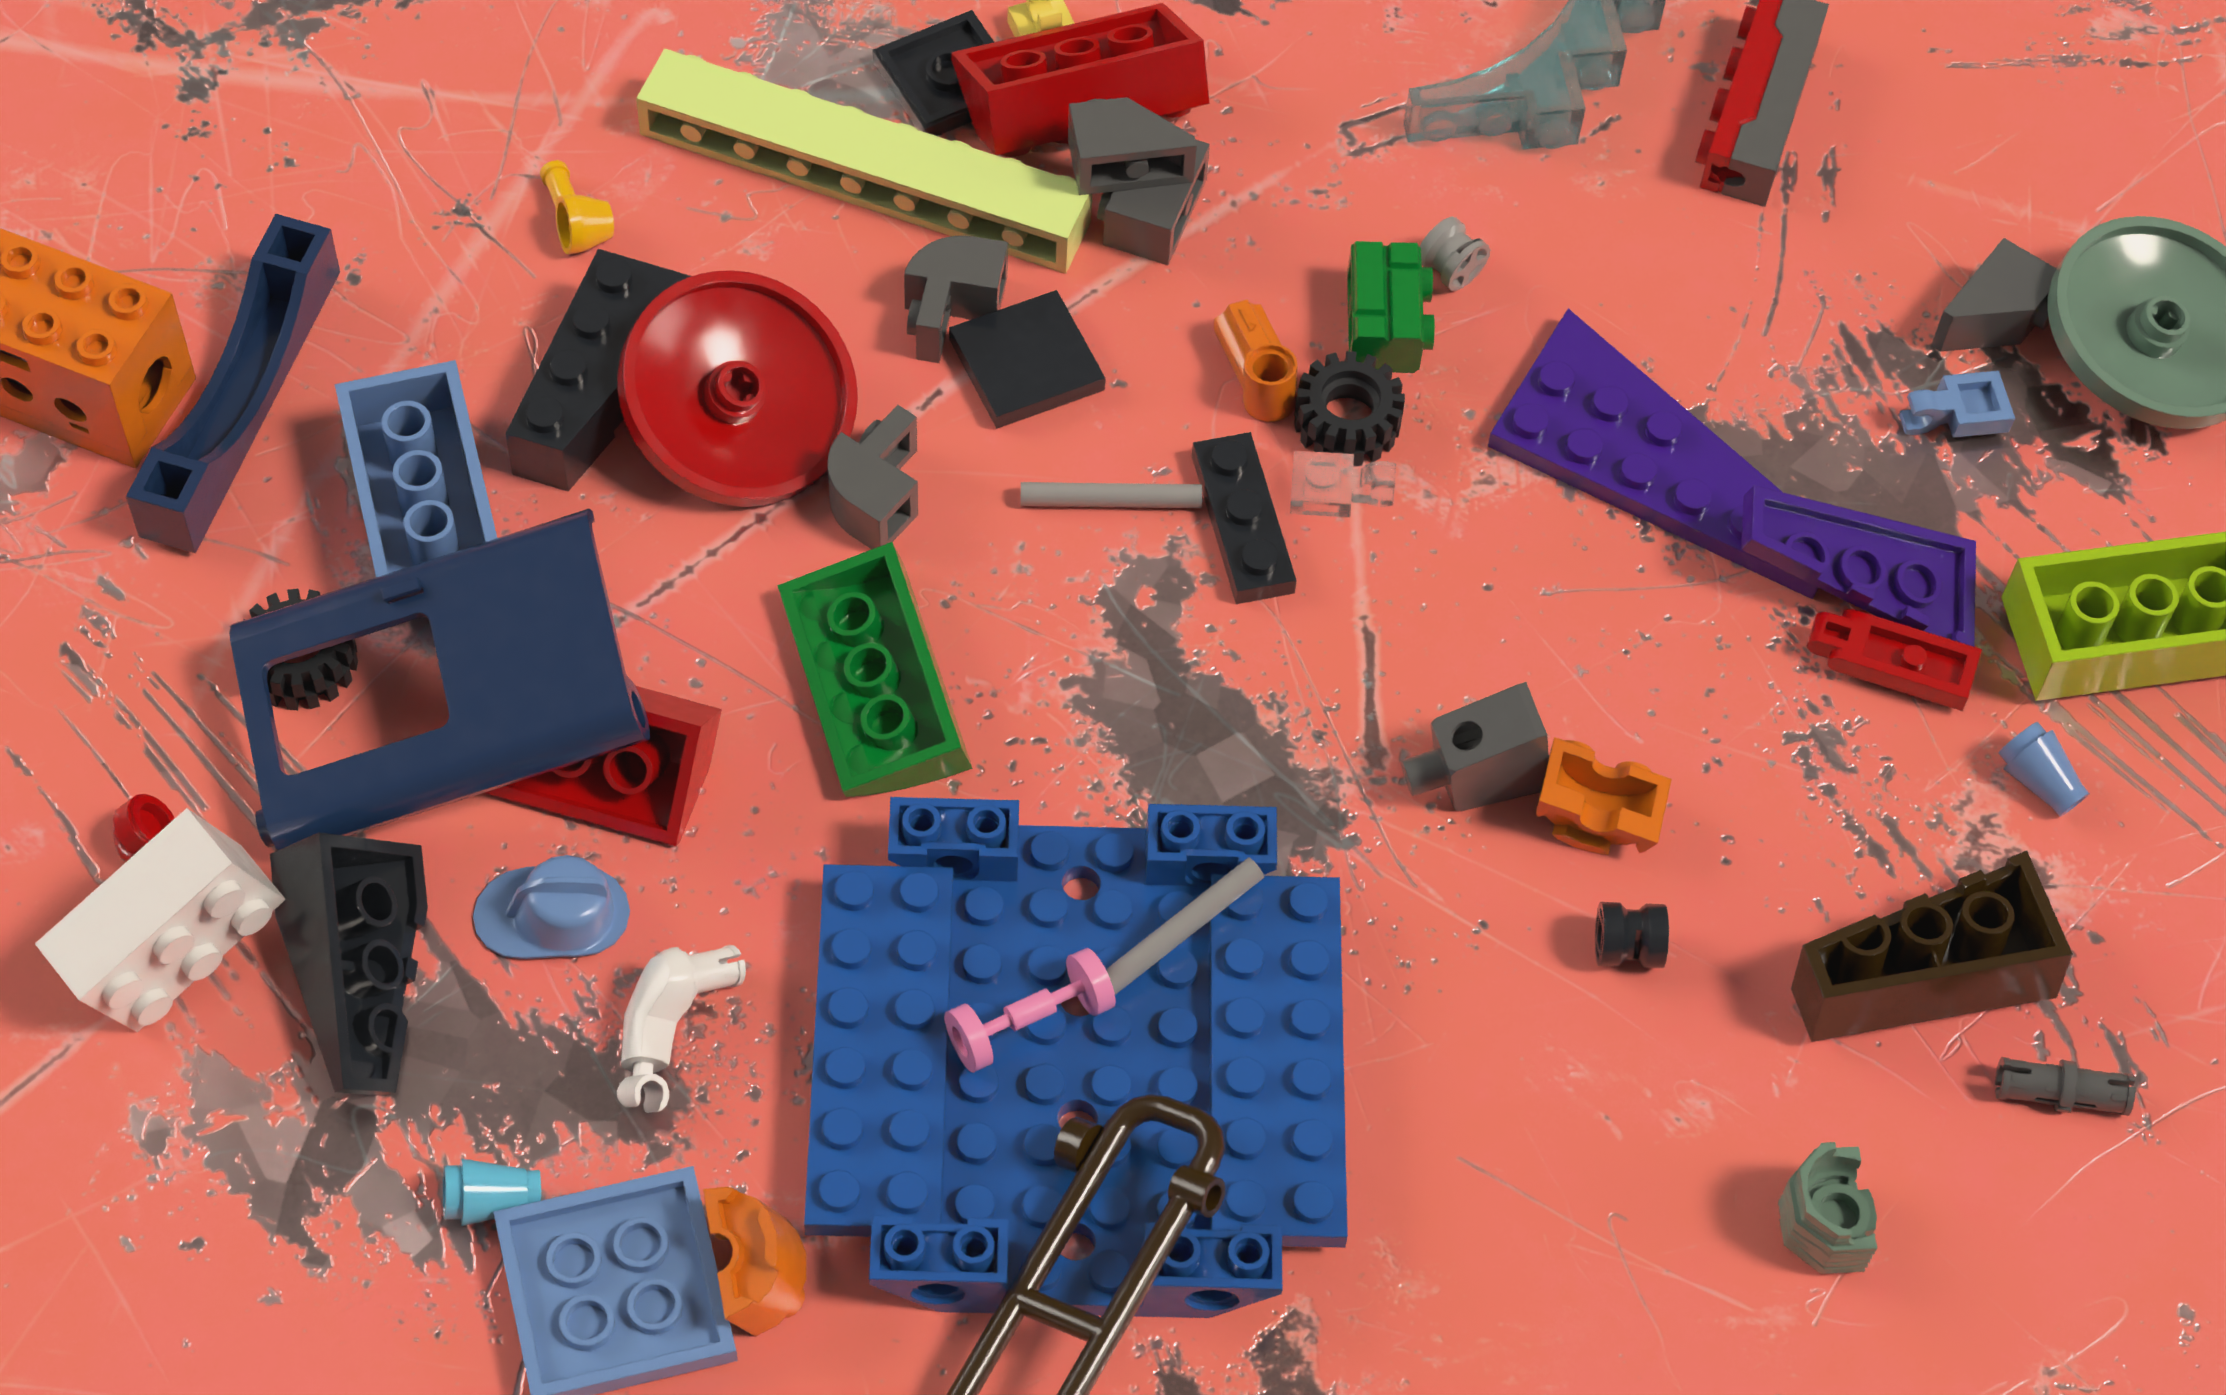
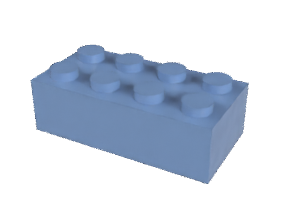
(415, 465)

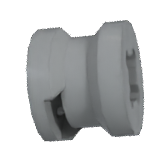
(1454, 253)

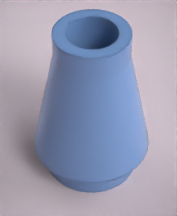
(2044, 768)

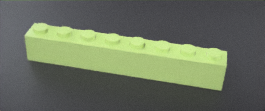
(863, 159)

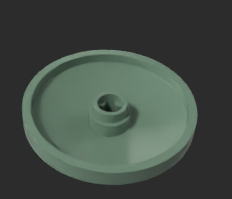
(2146, 319)

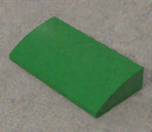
(874, 674)

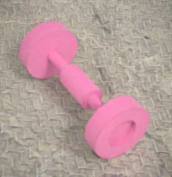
(1088, 982)

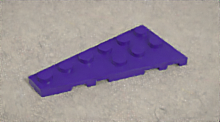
(1628, 442)

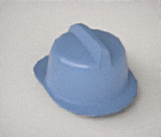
(552, 910)

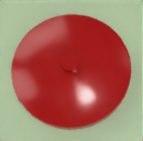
(736, 387)

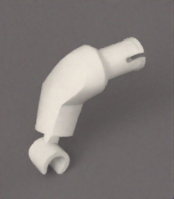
(657, 1005)

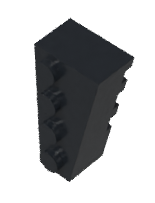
(574, 394)

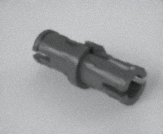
(2065, 1086)

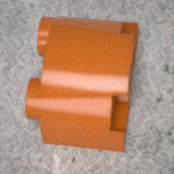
(1601, 803)
(766, 1262)

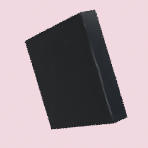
(923, 72)
(1027, 359)

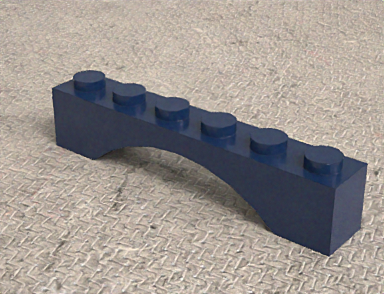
(196, 464)

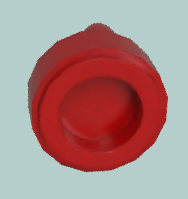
(138, 823)

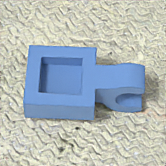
(1967, 402)

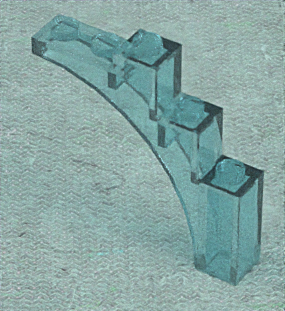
(1540, 84)

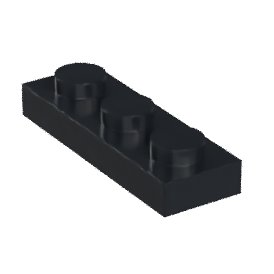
(1243, 518)

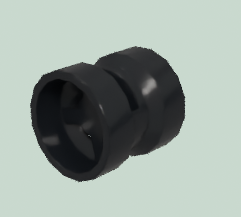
(1631, 935)

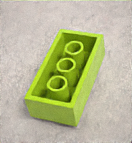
(2120, 615)

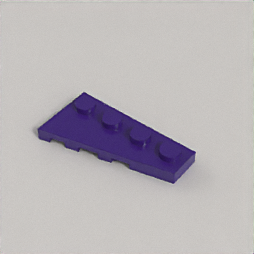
(1867, 560)

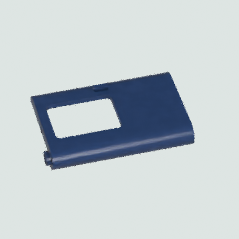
(522, 667)

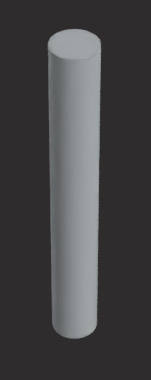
(1111, 495)
(1184, 924)

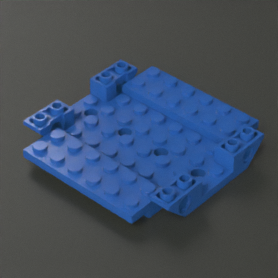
(961, 1164)

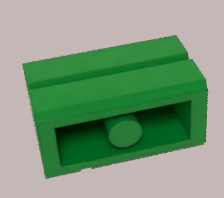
(1387, 304)

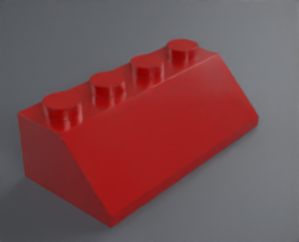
(1024, 84)
(640, 787)

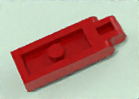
(1896, 656)

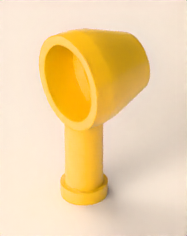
(579, 219)

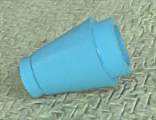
(480, 1188)

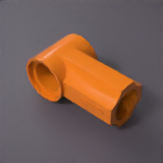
(1259, 361)

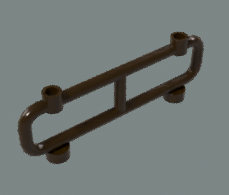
(1090, 1153)

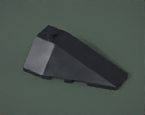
(351, 947)

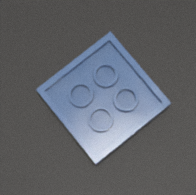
(614, 1286)

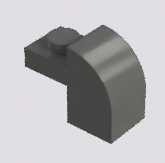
(953, 279)
(866, 483)

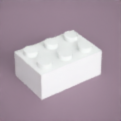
(160, 922)

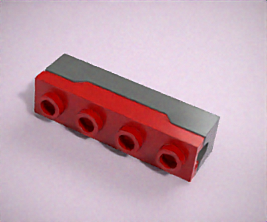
(1762, 97)

